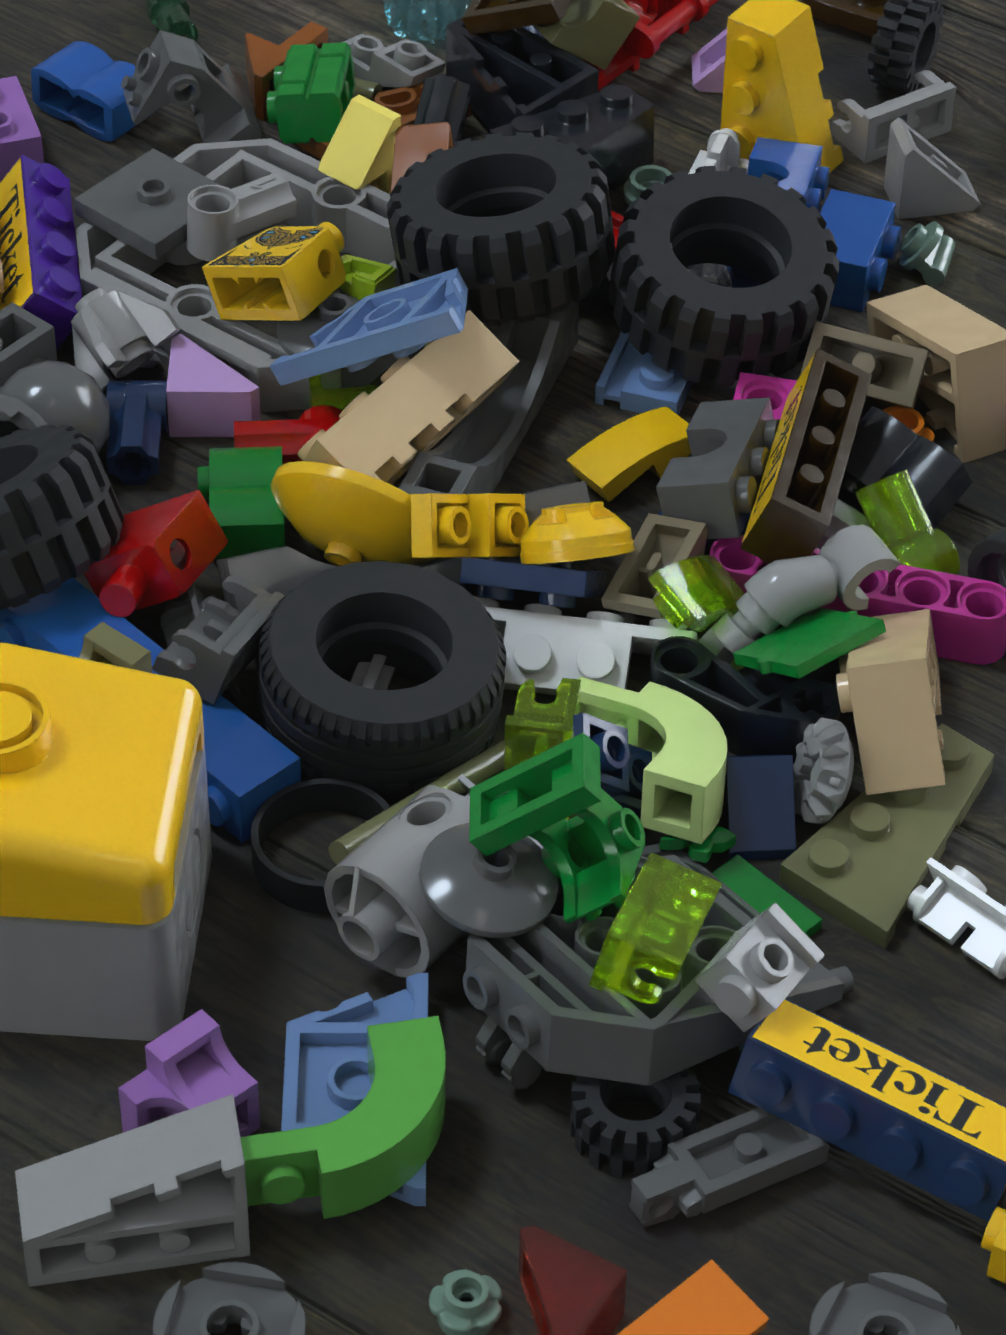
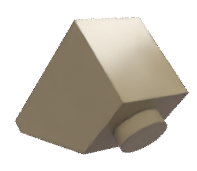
(894, 366)

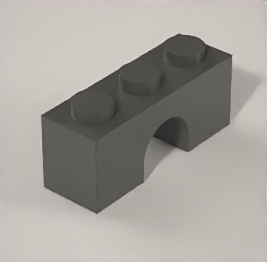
(726, 467)

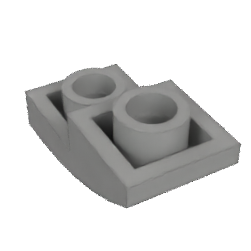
(395, 65)

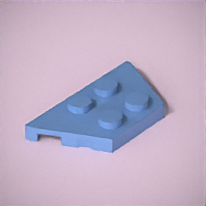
(382, 324)
(329, 1062)

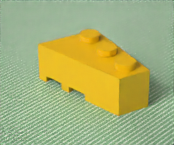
(774, 78)

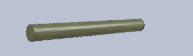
(476, 770)

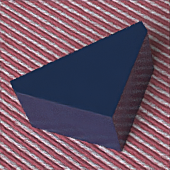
(760, 806)

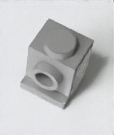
(759, 967)

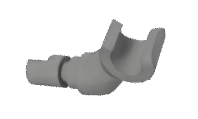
(799, 586)

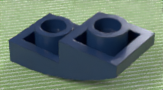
(619, 761)

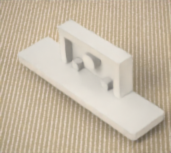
(554, 646)

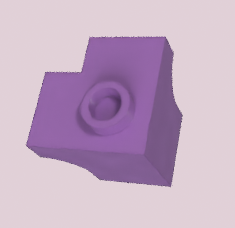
(185, 1071)

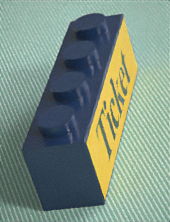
(877, 1106)

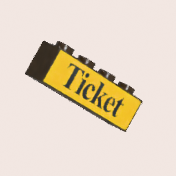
(807, 460)

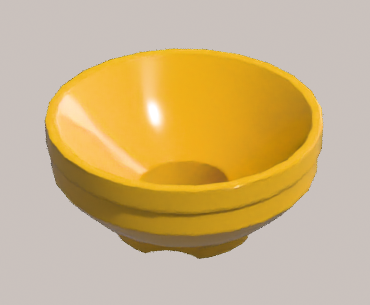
(575, 534)

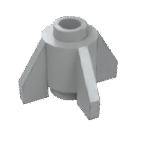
(115, 334)

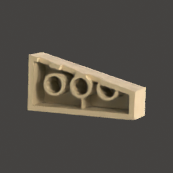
(415, 404)

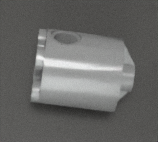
(379, 892)

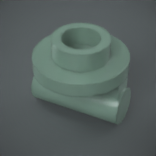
(927, 252)

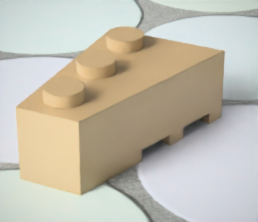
(894, 703)

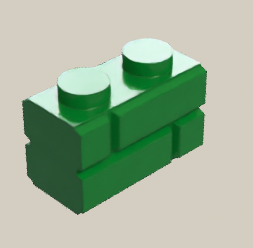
(311, 92)

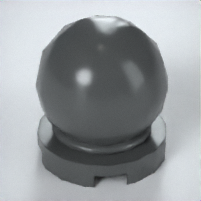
(54, 396)

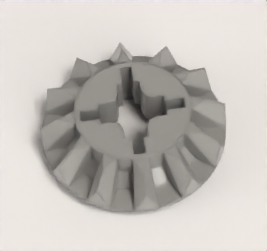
(822, 770)

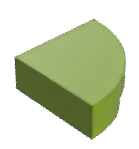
(366, 276)

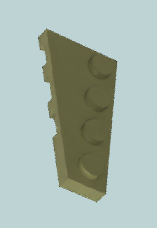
(879, 844)

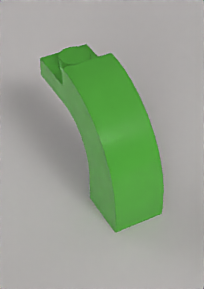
(375, 1144)

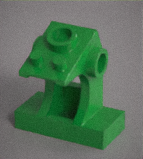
(589, 853)

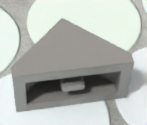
(923, 178)

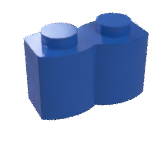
(84, 88)

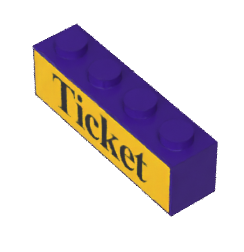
(39, 244)

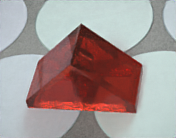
(569, 1286)

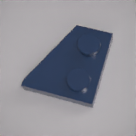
(556, 585)

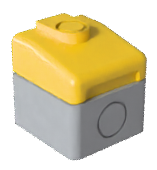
(98, 846)

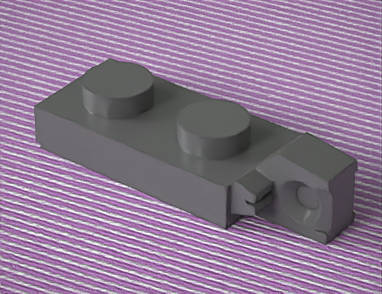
(724, 1166)

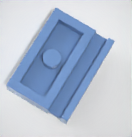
(639, 382)

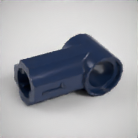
(136, 429)

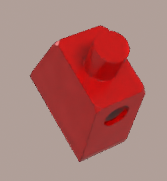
(144, 567)

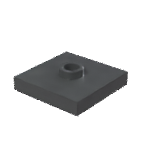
(143, 203)

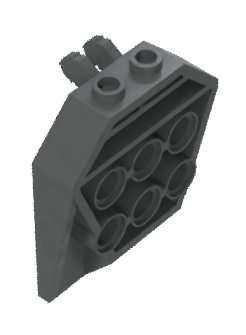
(553, 1019)

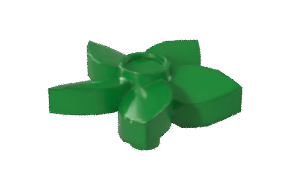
(716, 842)

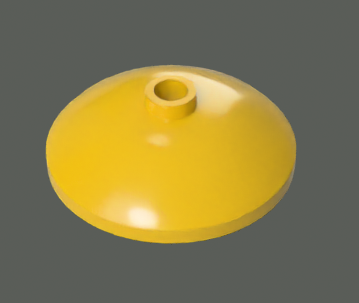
(346, 513)

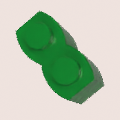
(242, 498)

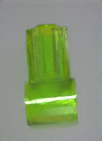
(904, 527)

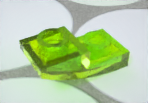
(695, 592)

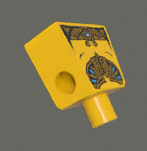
(278, 273)

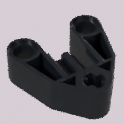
(754, 709)

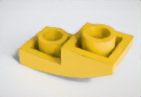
(629, 450)
(467, 525)

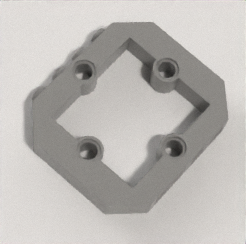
(356, 213)

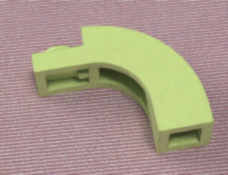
(688, 751)

